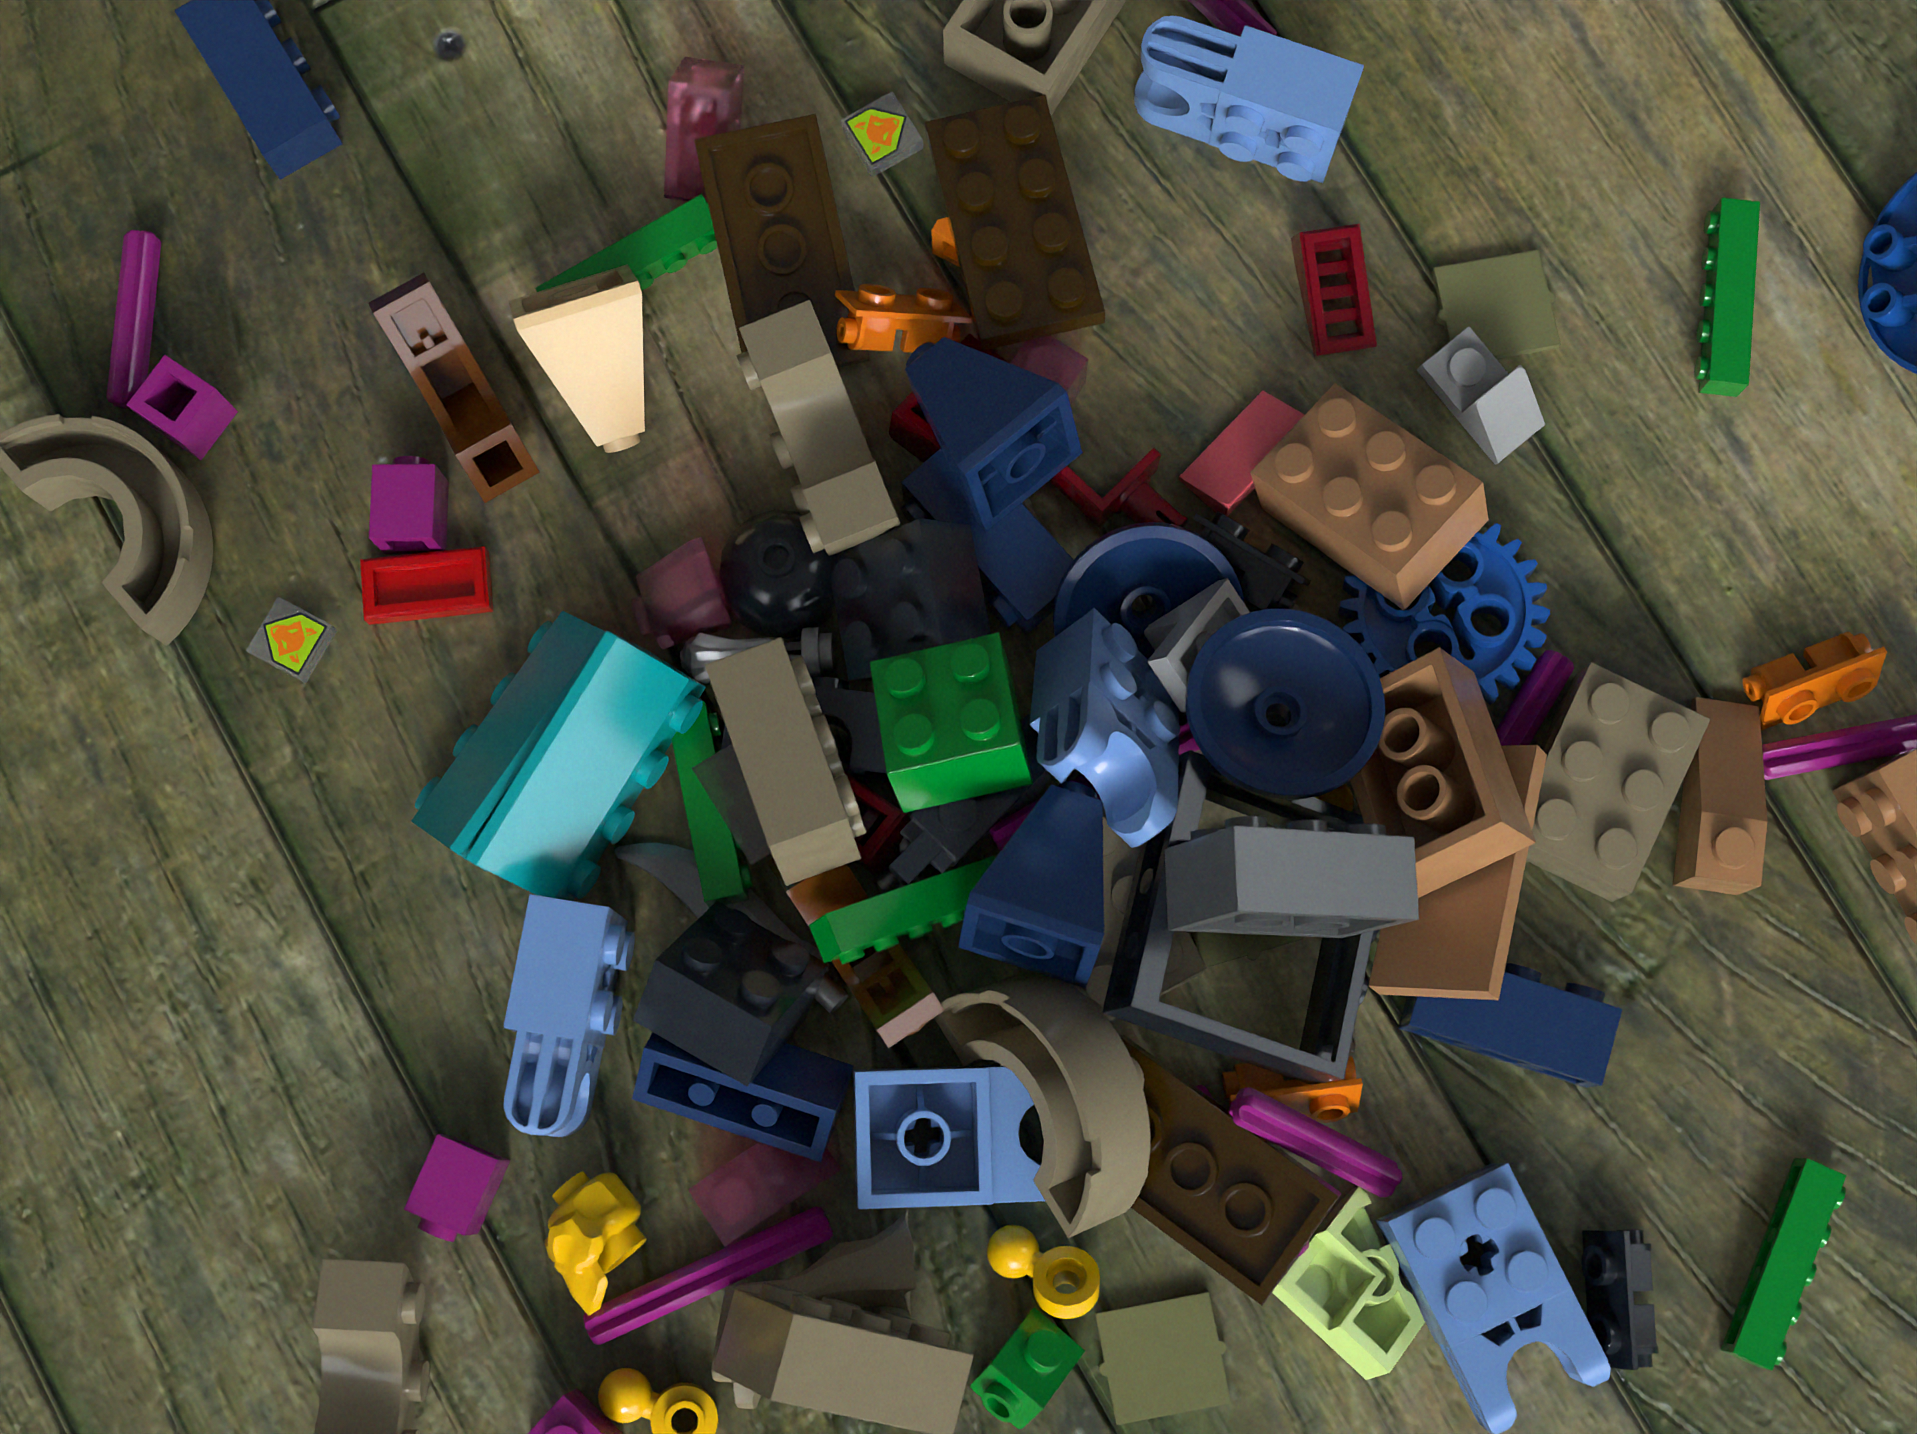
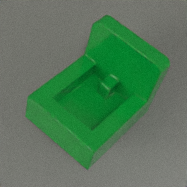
(1027, 1370)

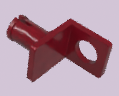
(1129, 495)

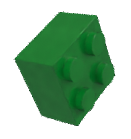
(950, 723)

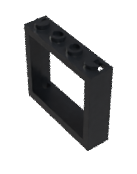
(1146, 943)

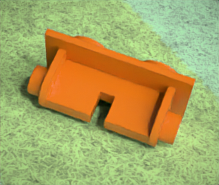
(879, 311)
(1839, 671)
(1319, 1101)

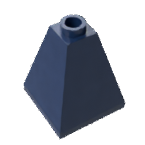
(994, 424)
(1045, 890)

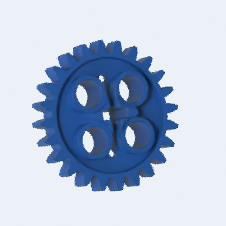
(1495, 588)

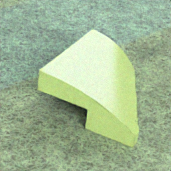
(1352, 1290)

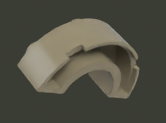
(818, 432)
(164, 518)
(1078, 1081)
(369, 1347)

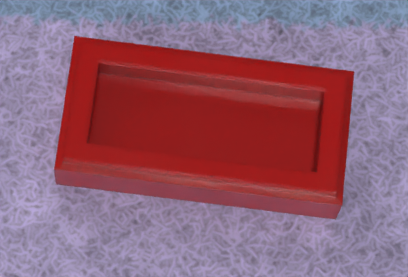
(426, 585)

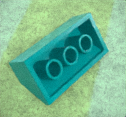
(492, 754)
(588, 771)

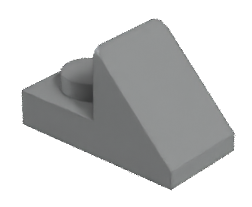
(1483, 397)
(1184, 631)

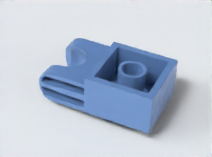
(1246, 94)
(1111, 722)
(562, 1011)
(977, 1144)
(1500, 1305)

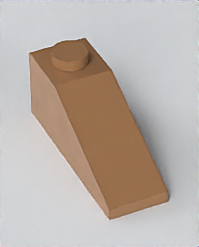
(1723, 803)

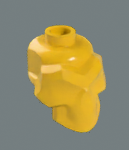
(592, 1234)

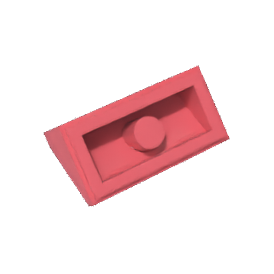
(1223, 469)

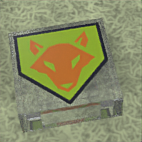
(881, 134)
(291, 640)

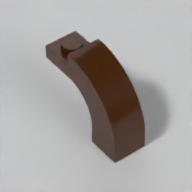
(454, 387)
(881, 981)

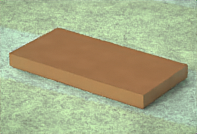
(1466, 925)

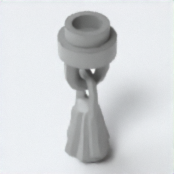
(815, 647)

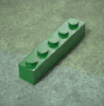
(653, 249)
(1728, 297)
(714, 846)
(897, 913)
(1784, 1263)

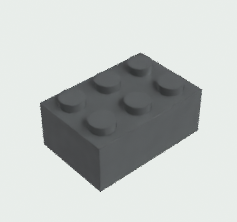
(1291, 879)

